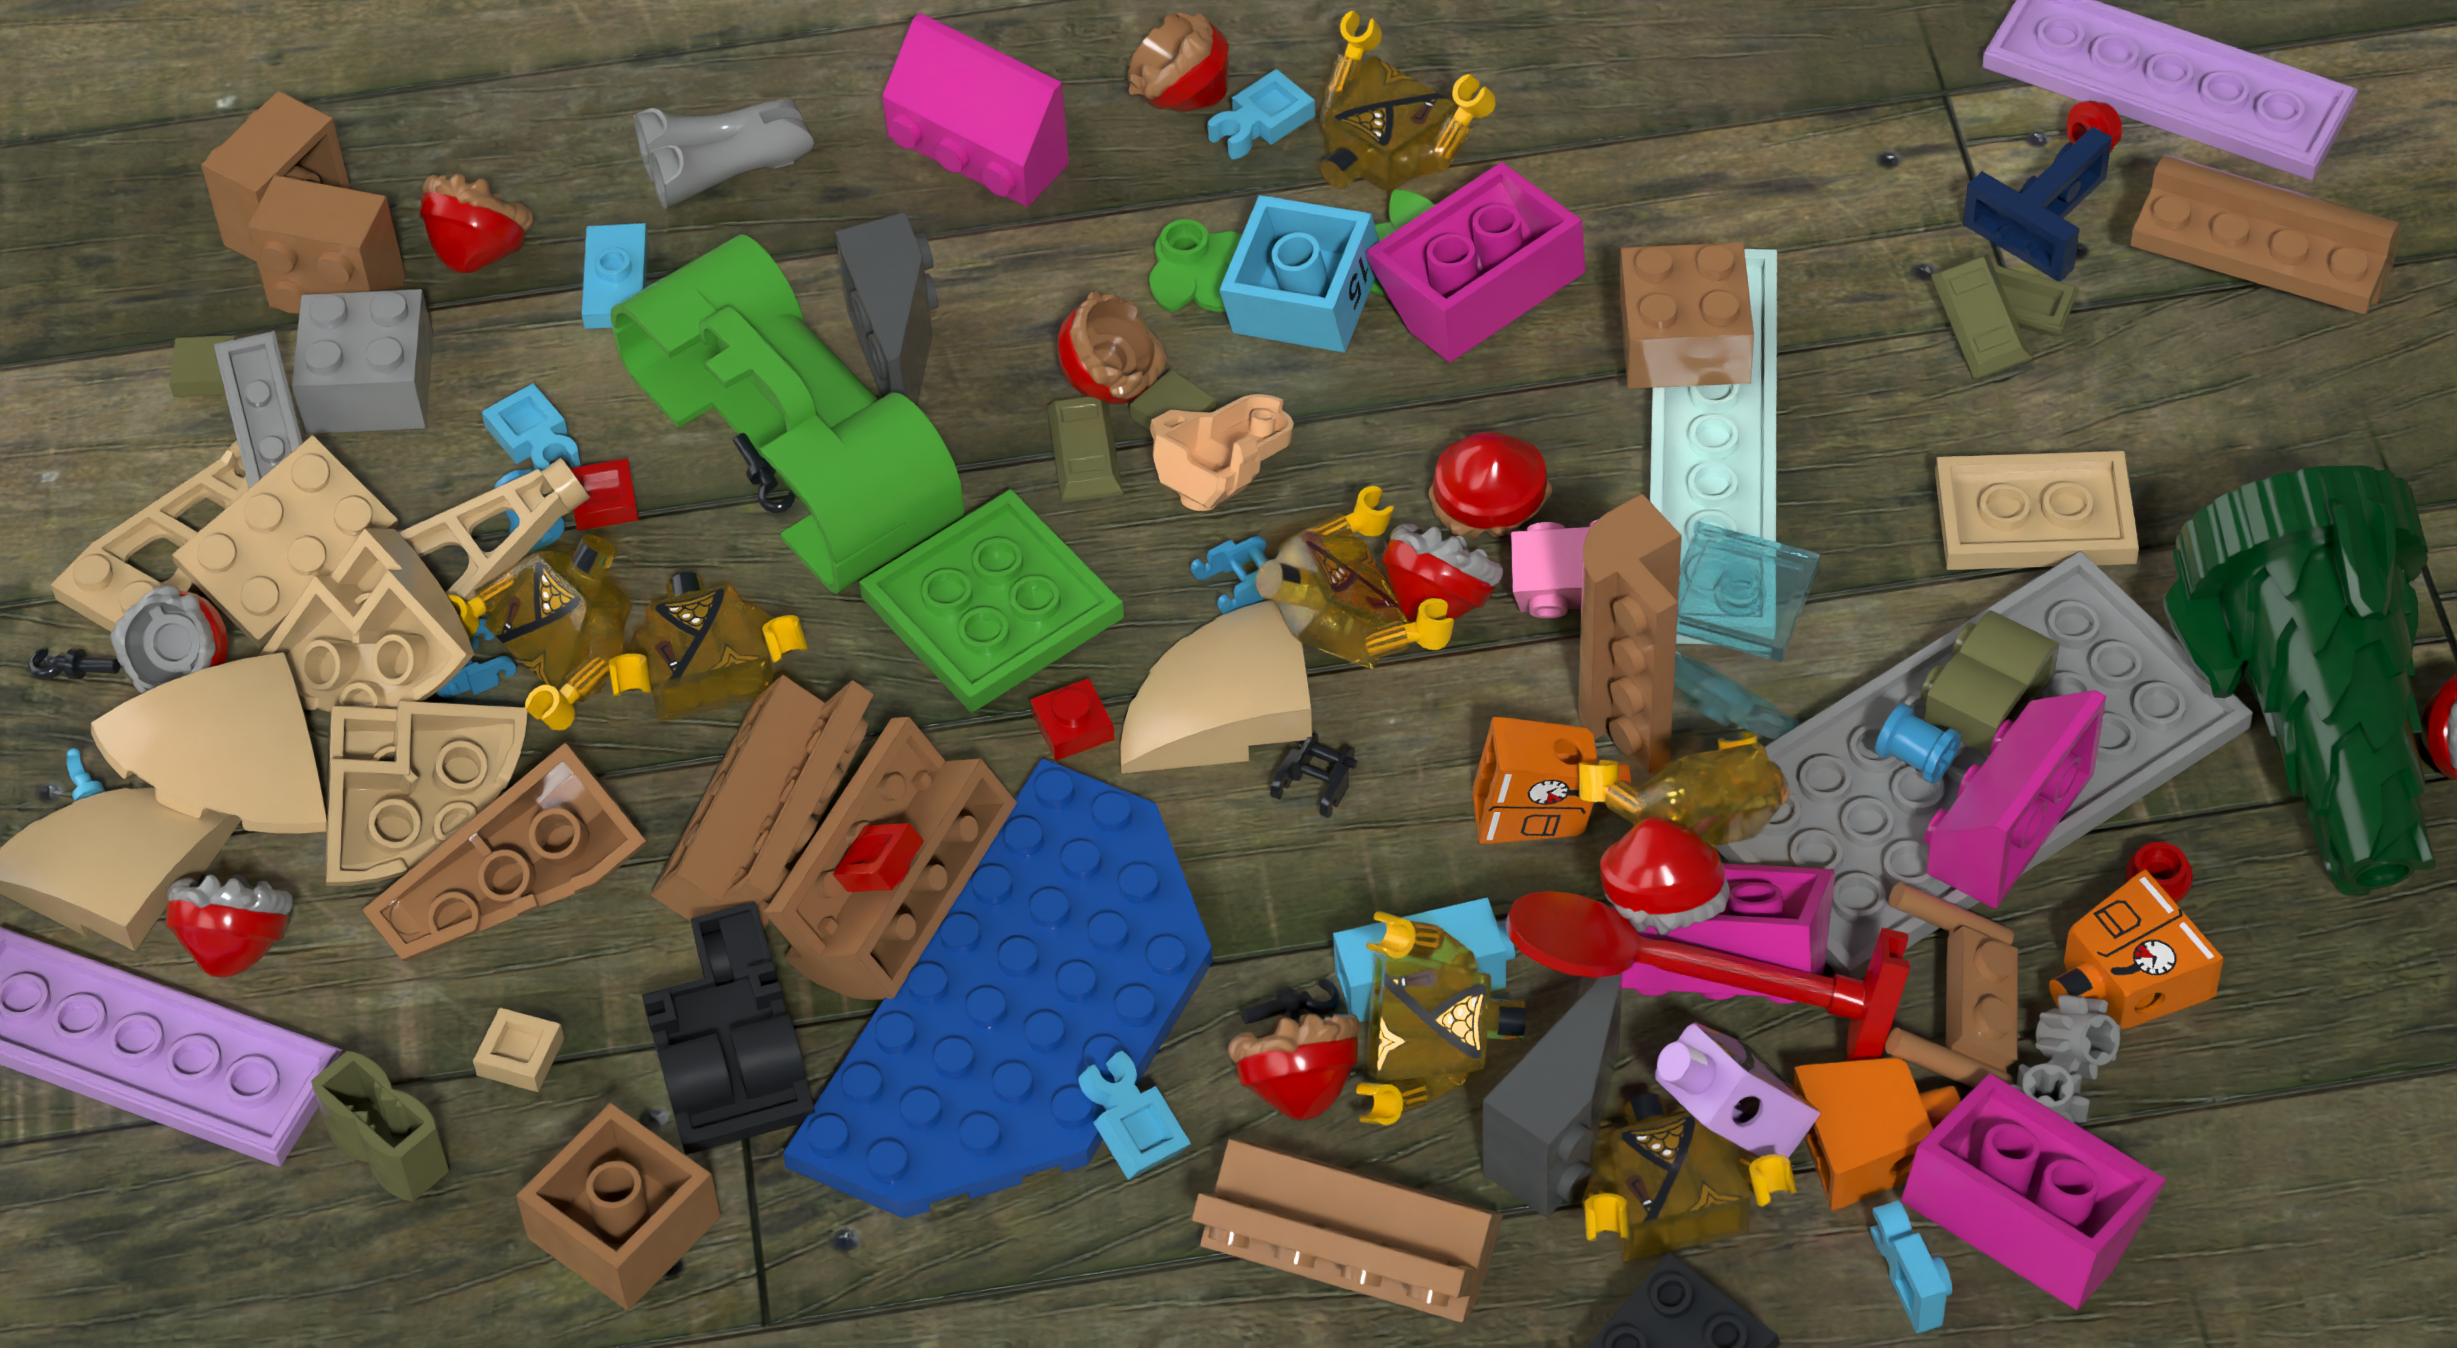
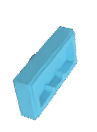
(612, 269)

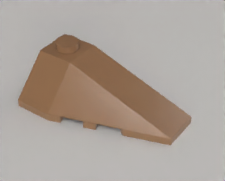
(523, 851)

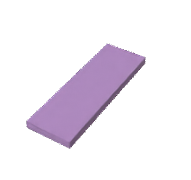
(2174, 81)
(156, 1050)

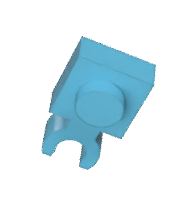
(1263, 109)
(531, 426)
(1135, 1124)
(1917, 1277)

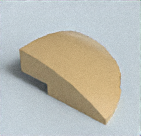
(372, 630)
(1219, 693)
(222, 744)
(410, 781)
(110, 861)

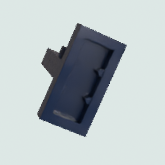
(2032, 220)

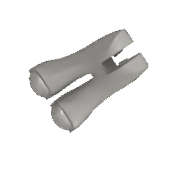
(702, 151)

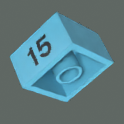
(1300, 273)

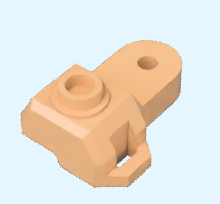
(1218, 452)

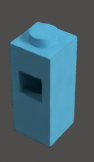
(1467, 922)

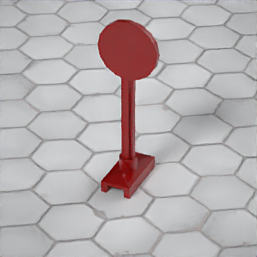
(1597, 942)

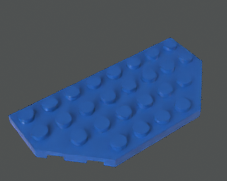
(1045, 964)

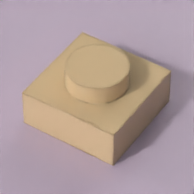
(518, 1049)

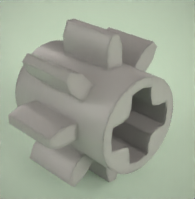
(2078, 1035)
(2054, 1089)

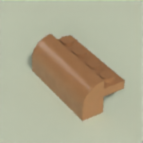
(2267, 234)
(1630, 630)
(764, 800)
(874, 938)
(1349, 1229)

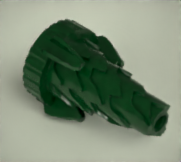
(2315, 607)

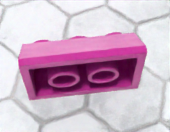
(976, 111)
(1478, 260)
(2016, 796)
(1770, 918)
(2031, 1190)

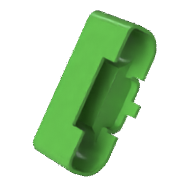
(738, 343)

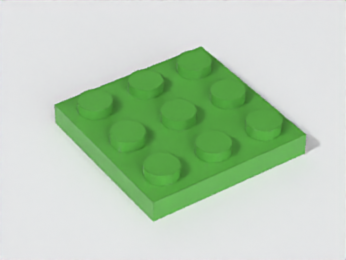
(991, 600)

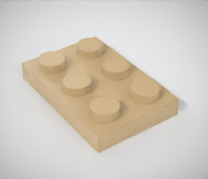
(2035, 509)
(280, 537)

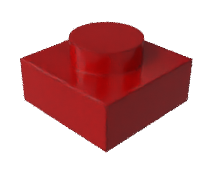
(610, 495)
(1072, 719)
(878, 858)

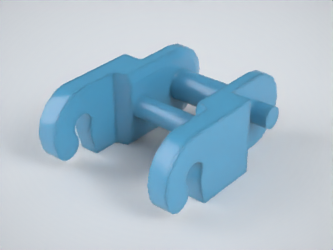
(1230, 558)
(477, 676)

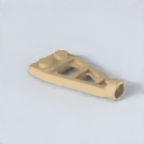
(523, 497)
(101, 580)

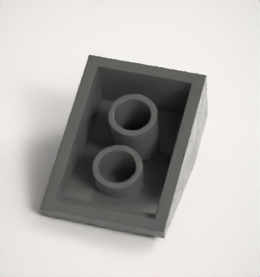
(889, 300)
(1551, 1105)

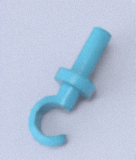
(82, 779)

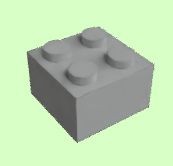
(363, 361)

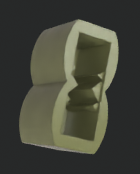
(1989, 679)
(380, 1126)

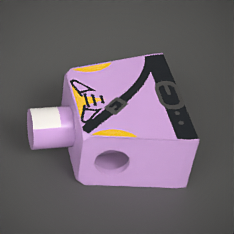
(1715, 1072)

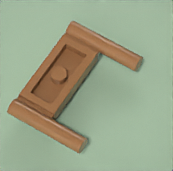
(1978, 994)

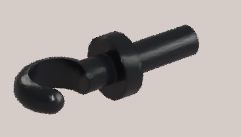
(761, 473)
(74, 663)
(1290, 1003)

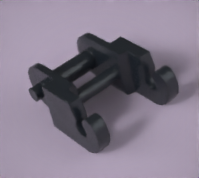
(1297, 764)

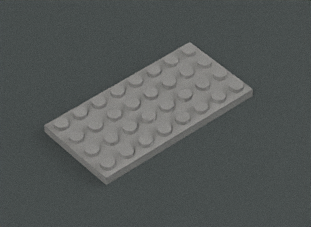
(1872, 812)

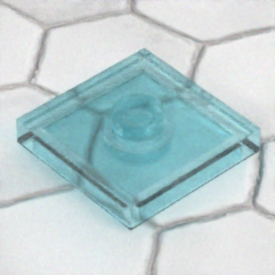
(1743, 591)
(1728, 700)

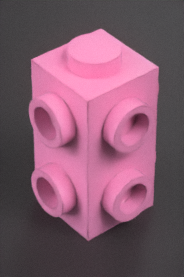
(1548, 568)

